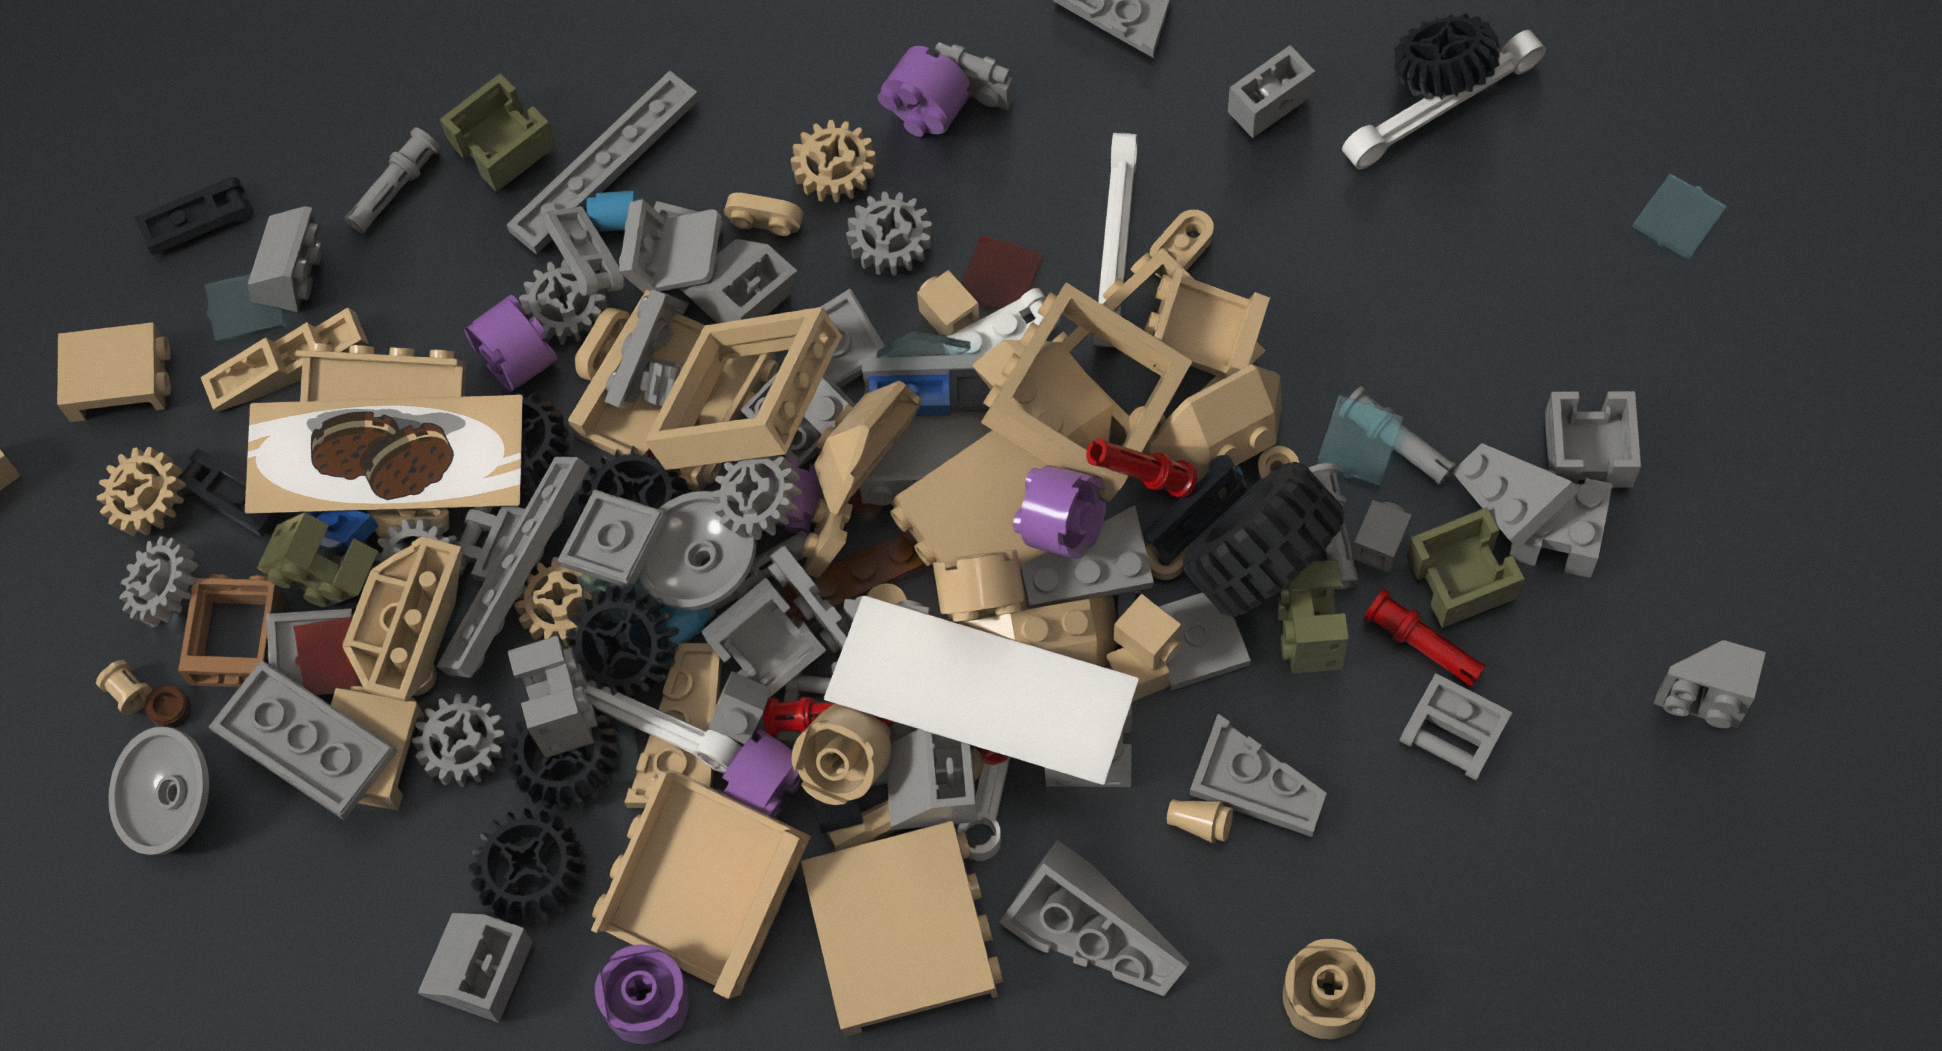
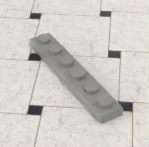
(606, 157)
(512, 567)

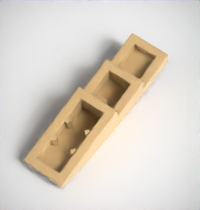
(273, 365)

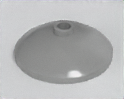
(688, 538)
(158, 791)

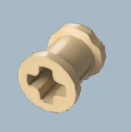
(124, 687)

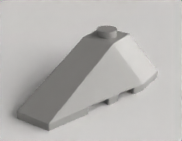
(1085, 917)

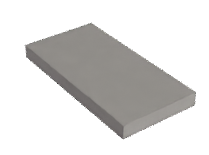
(303, 739)

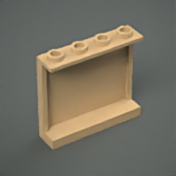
(375, 376)
(620, 428)
(970, 504)
(700, 880)
(900, 926)

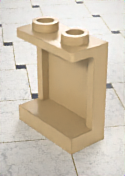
(1207, 323)
(111, 368)
(391, 722)

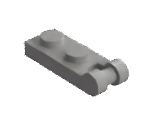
(583, 250)

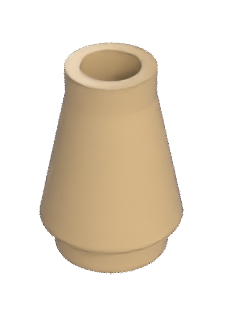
(1202, 818)

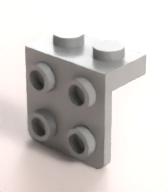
(668, 251)

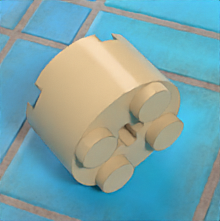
(979, 584)
(841, 754)
(1351, 980)

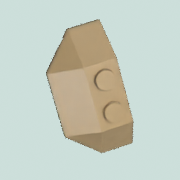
(1053, 391)
(1227, 418)
(862, 440)
(403, 618)
(1071, 629)

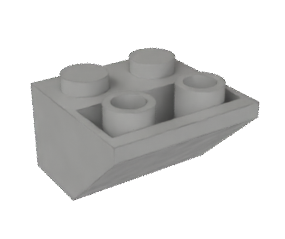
(286, 260)
(745, 282)
(821, 413)
(1713, 684)
(930, 781)
(477, 964)

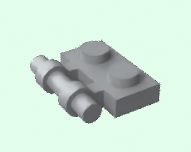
(987, 79)
(499, 528)

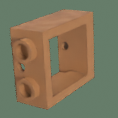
(220, 588)

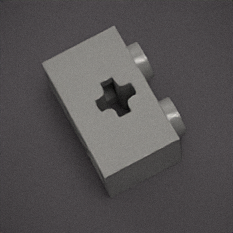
(1271, 91)

